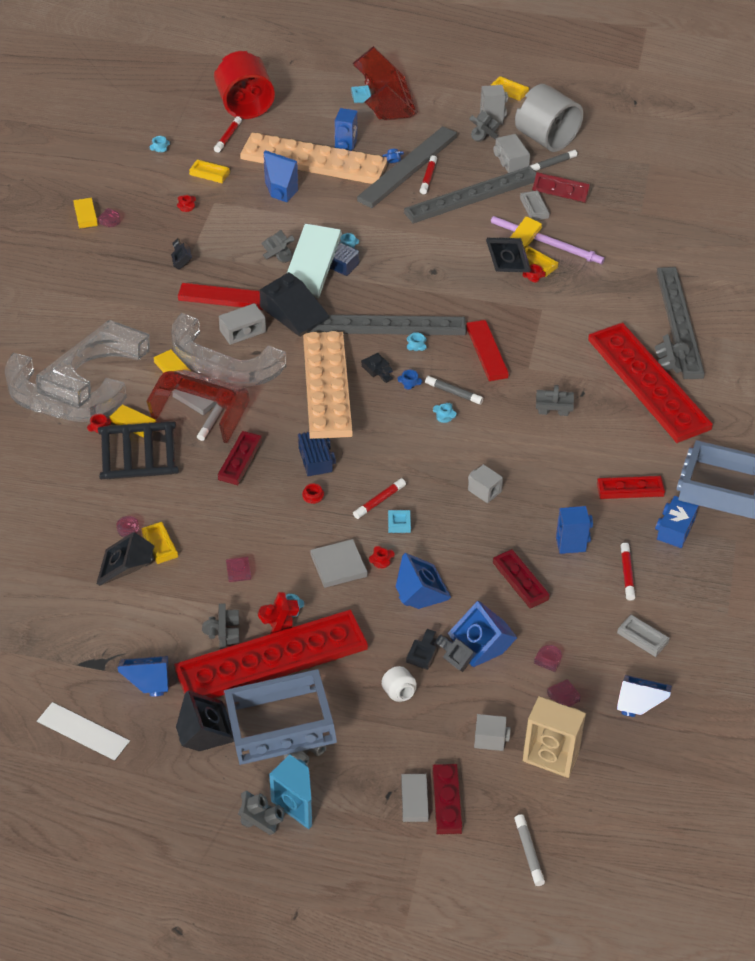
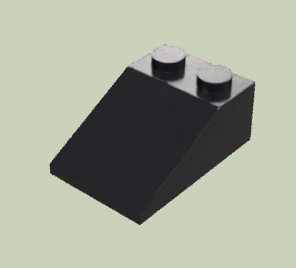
(292, 304)

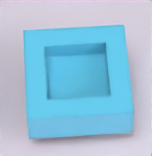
(360, 94)
(399, 521)

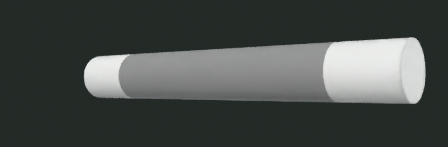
(209, 422)
(529, 850)

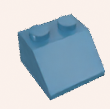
(292, 789)

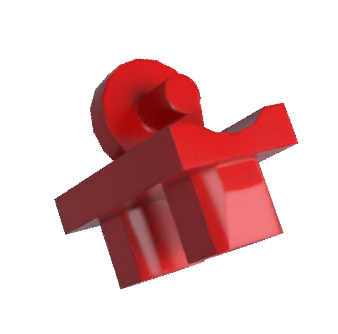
(280, 613)

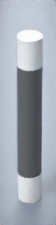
(554, 160)
(454, 390)

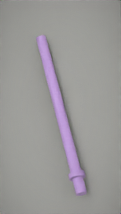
(590, 256)

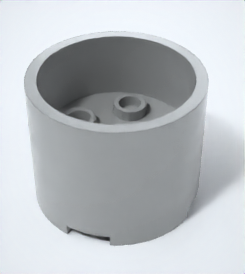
(549, 117)

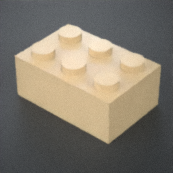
(553, 736)

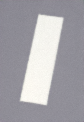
(83, 731)

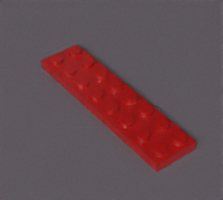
(650, 382)
(272, 655)

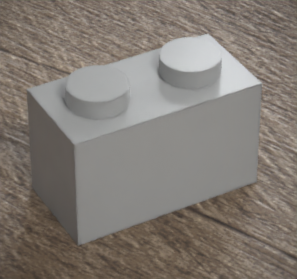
(493, 102)
(511, 153)
(242, 324)

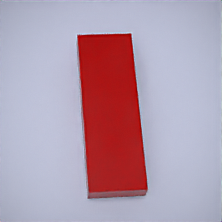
(630, 487)

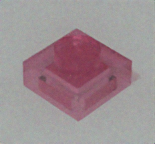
(238, 569)
(564, 693)

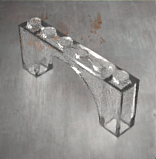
(111, 339)

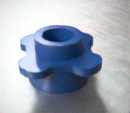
(393, 155)
(409, 379)

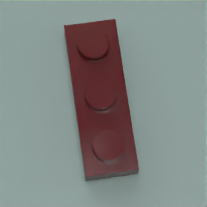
(561, 187)
(239, 458)
(521, 578)
(447, 799)

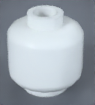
(399, 684)

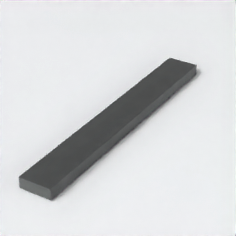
(406, 167)
(470, 194)
(680, 321)
(393, 325)

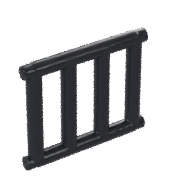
(149, 469)

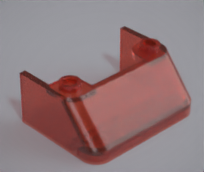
(392, 93)
(227, 395)

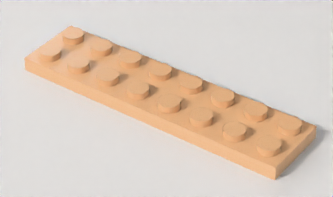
(317, 158)
(327, 385)

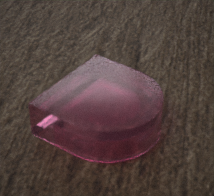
(109, 218)
(548, 657)

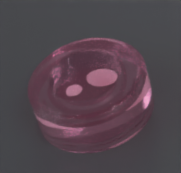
(127, 525)

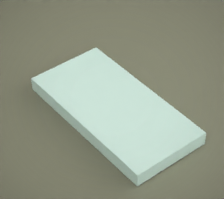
(314, 256)

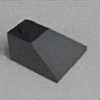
(508, 254)
(125, 558)
(203, 723)

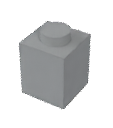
(485, 483)
(491, 732)

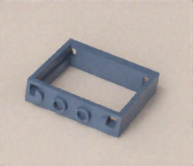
(713, 496)
(287, 739)

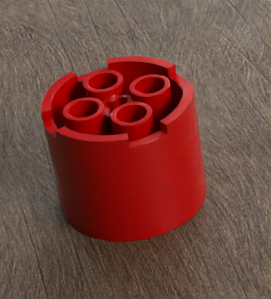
(244, 85)

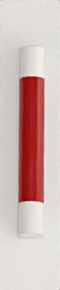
(227, 134)
(428, 174)
(379, 498)
(627, 571)

